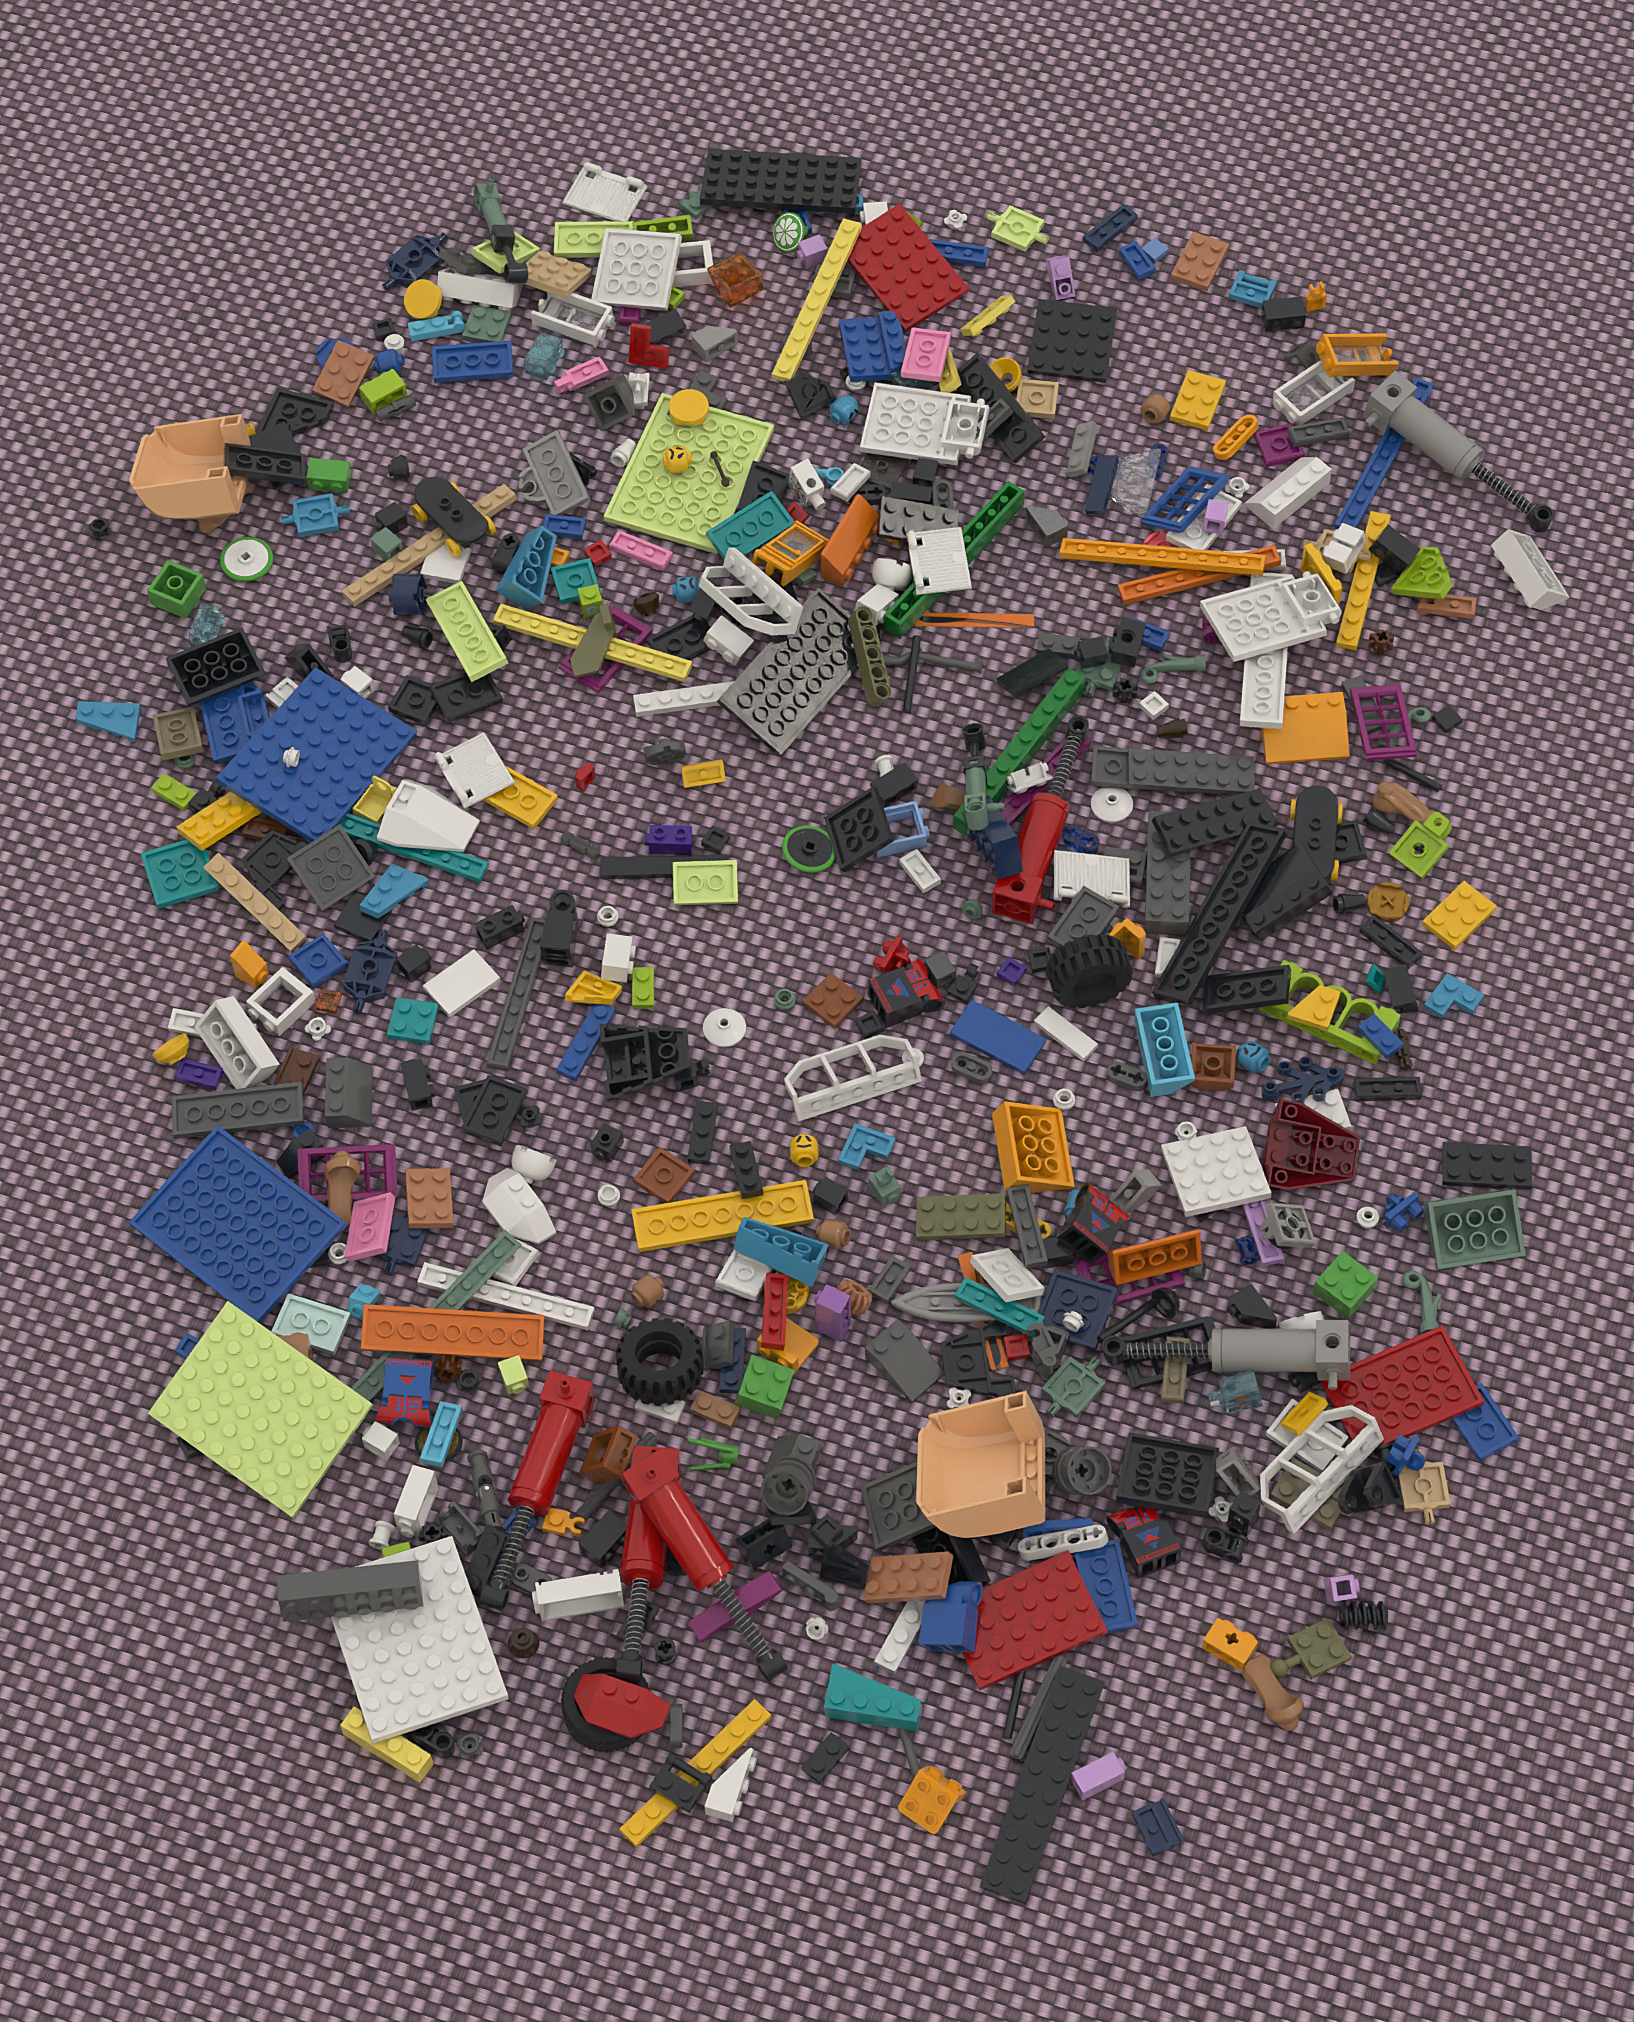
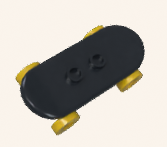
(451, 513)
(1315, 826)

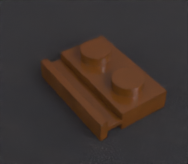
(297, 1067)

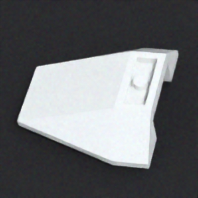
(425, 820)

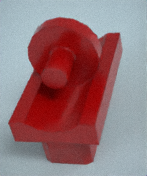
(895, 956)

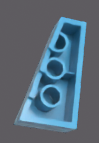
(529, 569)
(782, 1250)

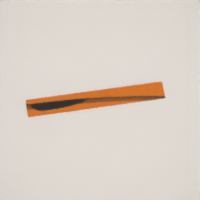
(976, 620)
(994, 1348)

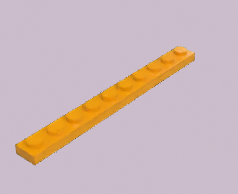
(1163, 556)

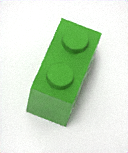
(329, 475)

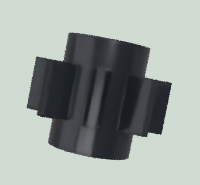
(1125, 690)
(432, 1530)

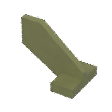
(594, 644)

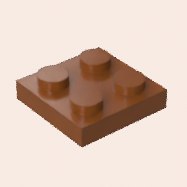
(832, 1000)
(664, 1175)

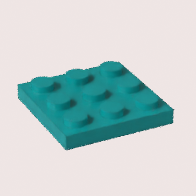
(178, 873)

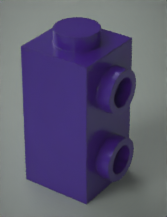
(669, 839)

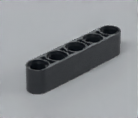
(432, 1740)

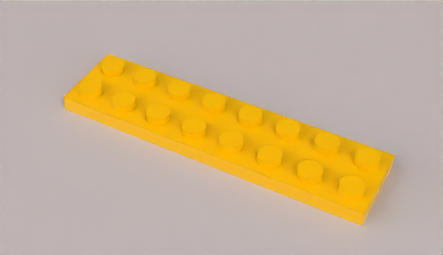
(720, 1215)

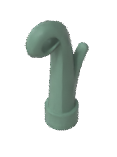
(1173, 664)
(1413, 714)
(1428, 1305)

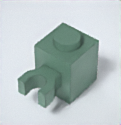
(884, 1186)

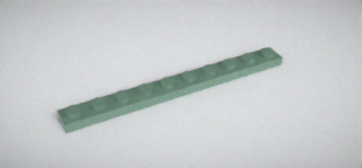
(453, 1299)

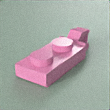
(581, 375)

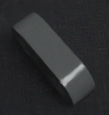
(1126, 1076)
(676, 1726)

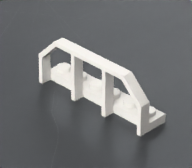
(755, 582)
(855, 1090)
(1332, 1477)

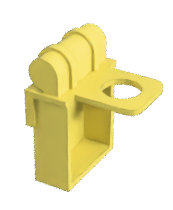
(374, 800)

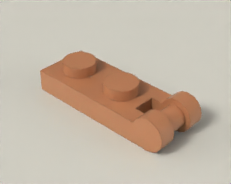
(1449, 606)

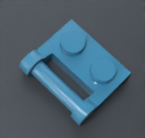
(1251, 293)

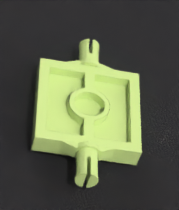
(1017, 228)

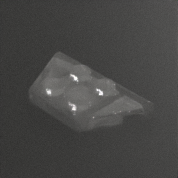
(1135, 481)

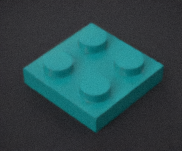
(571, 577)
(413, 1020)

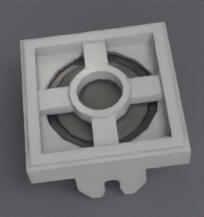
(1288, 1227)

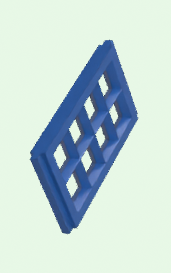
(1191, 472)

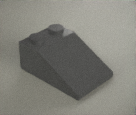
(903, 1361)

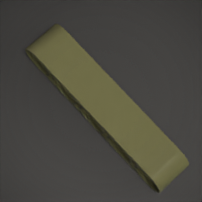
(867, 665)

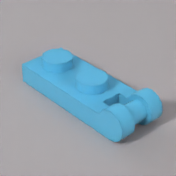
(436, 326)

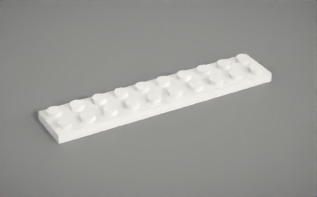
(1264, 680)

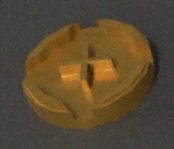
(1388, 902)

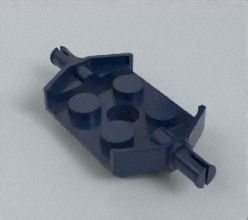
(406, 270)
(369, 985)

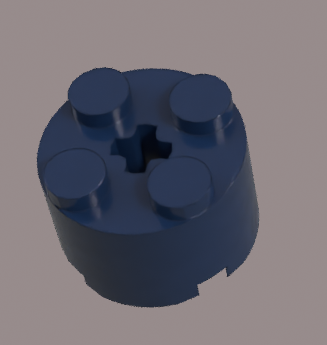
(408, 594)

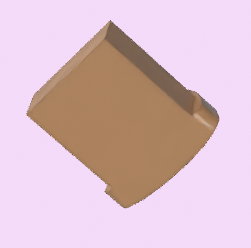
(948, 797)

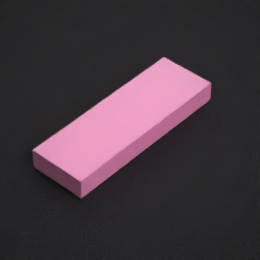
(641, 550)

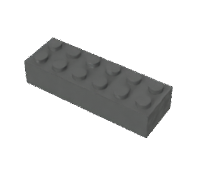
(1165, 886)
(350, 1591)

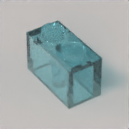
(543, 356)

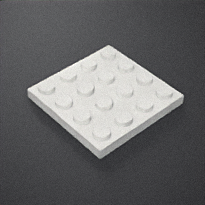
(636, 269)
(1215, 1171)

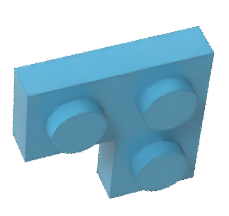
(1451, 992)
(864, 1141)

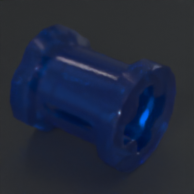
(1247, 1250)

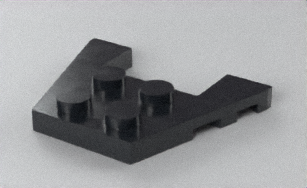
(268, 864)
(967, 1362)

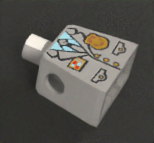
(1233, 1468)

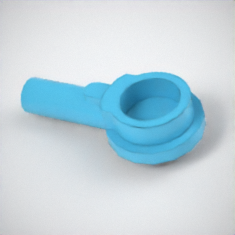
(831, 475)

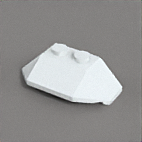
(517, 1207)

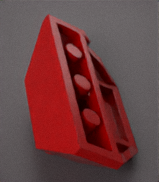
(620, 1705)

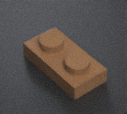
(715, 1409)

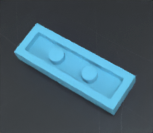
(441, 1434)

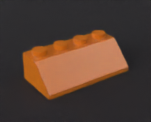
(849, 542)
(1155, 1257)

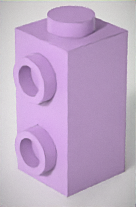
(1341, 1587)
(1098, 1775)

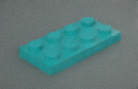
(751, 526)

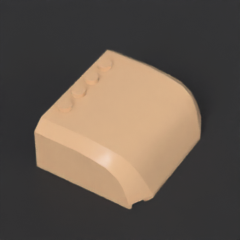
(183, 472)
(983, 1467)

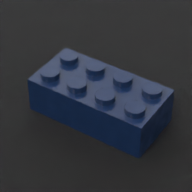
(997, 845)

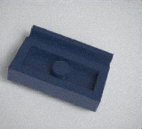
(1157, 1827)

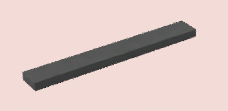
(517, 998)

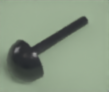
(1164, 1301)

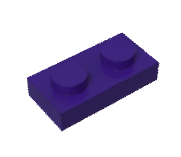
(199, 1074)

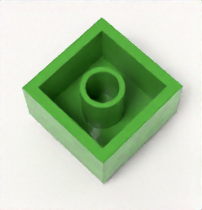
(176, 589)
(1345, 1285)
(764, 1386)

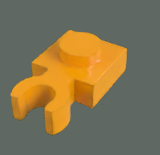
(1316, 298)
(559, 1522)

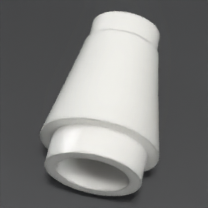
(621, 455)

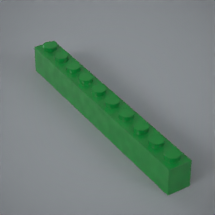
(976, 537)
(1029, 738)

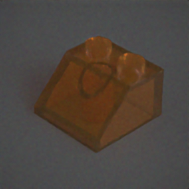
(735, 279)

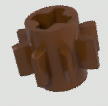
(1381, 642)
(447, 1367)

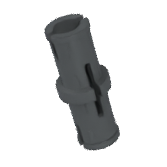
(395, 407)

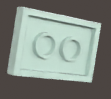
(321, 1322)

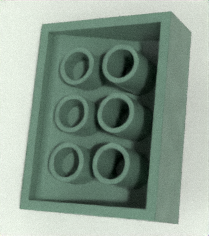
(1474, 1228)

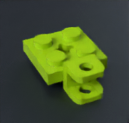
(1428, 835)

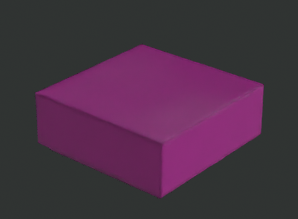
(629, 315)

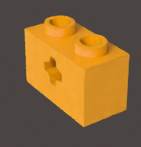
(1237, 1653)

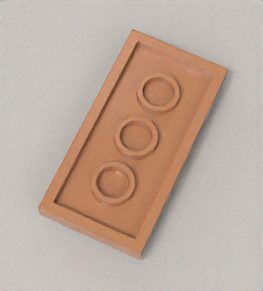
(908, 1577)

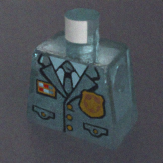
(1237, 1392)

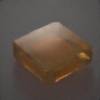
(328, 1001)

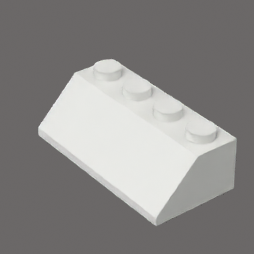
(478, 288)
(1289, 490)
(1529, 570)
(236, 1043)

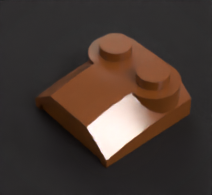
(1213, 1066)

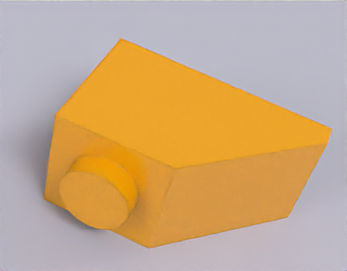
(249, 965)

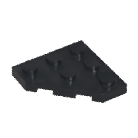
(297, 410)

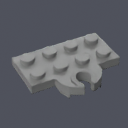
(552, 475)

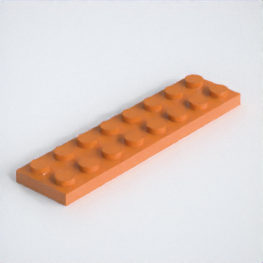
(452, 1332)

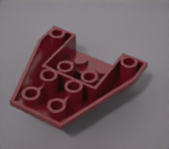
(1307, 1148)

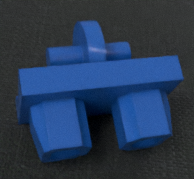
(1398, 1207)
(1403, 1453)

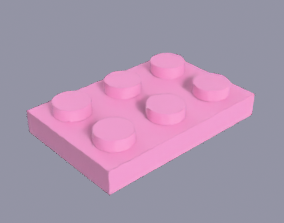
(926, 354)
(370, 1227)

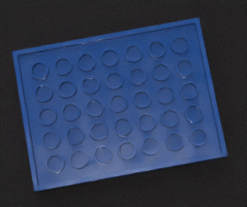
(340, 748)
(238, 1224)

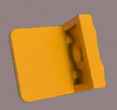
(1131, 936)
(798, 1347)
(931, 1798)

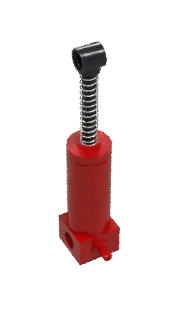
(1021, 893)
(565, 1408)
(658, 1491)
(641, 1568)

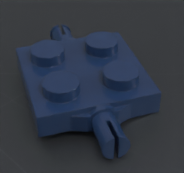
(403, 1244)

